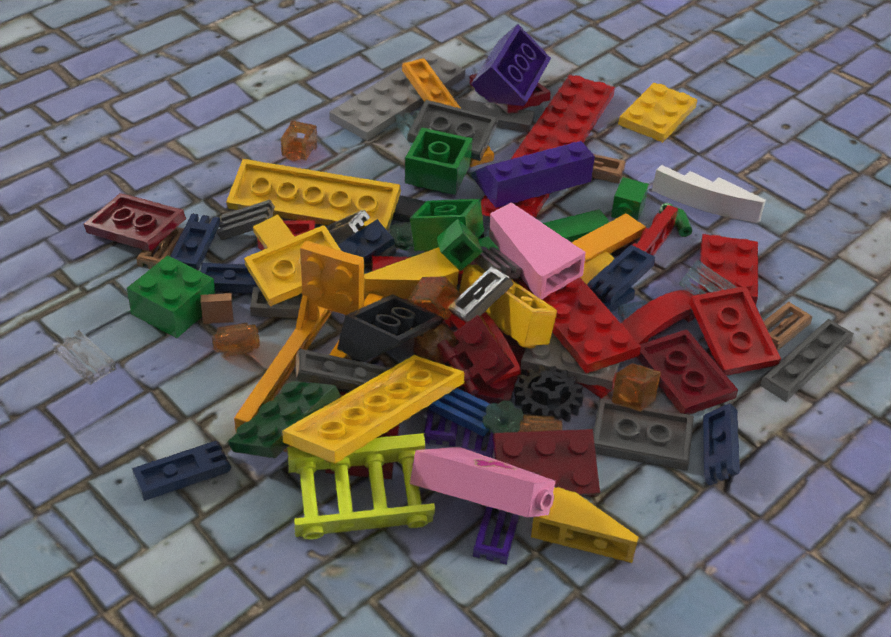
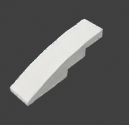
(712, 197)

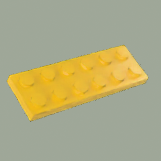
(312, 193)
(372, 408)

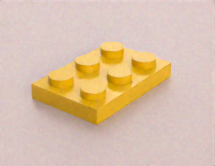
(658, 112)
(279, 266)

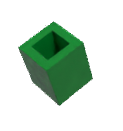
(629, 198)
(459, 245)

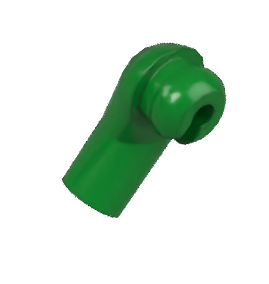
(682, 222)

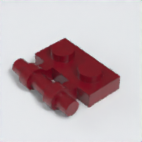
(483, 350)

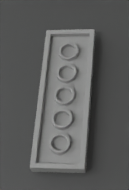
(377, 105)

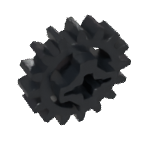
(549, 394)

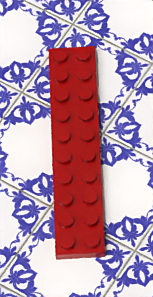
(564, 121)

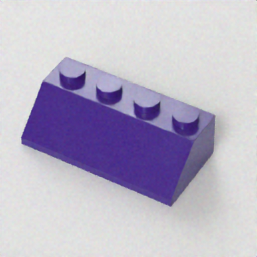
(511, 69)
(536, 174)

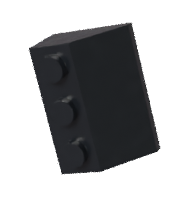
(384, 327)

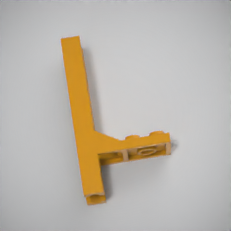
(329, 284)

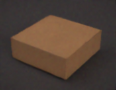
(217, 308)

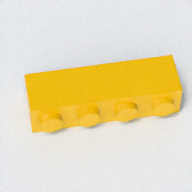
(517, 311)

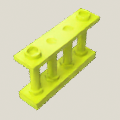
(373, 456)

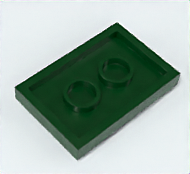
(264, 433)

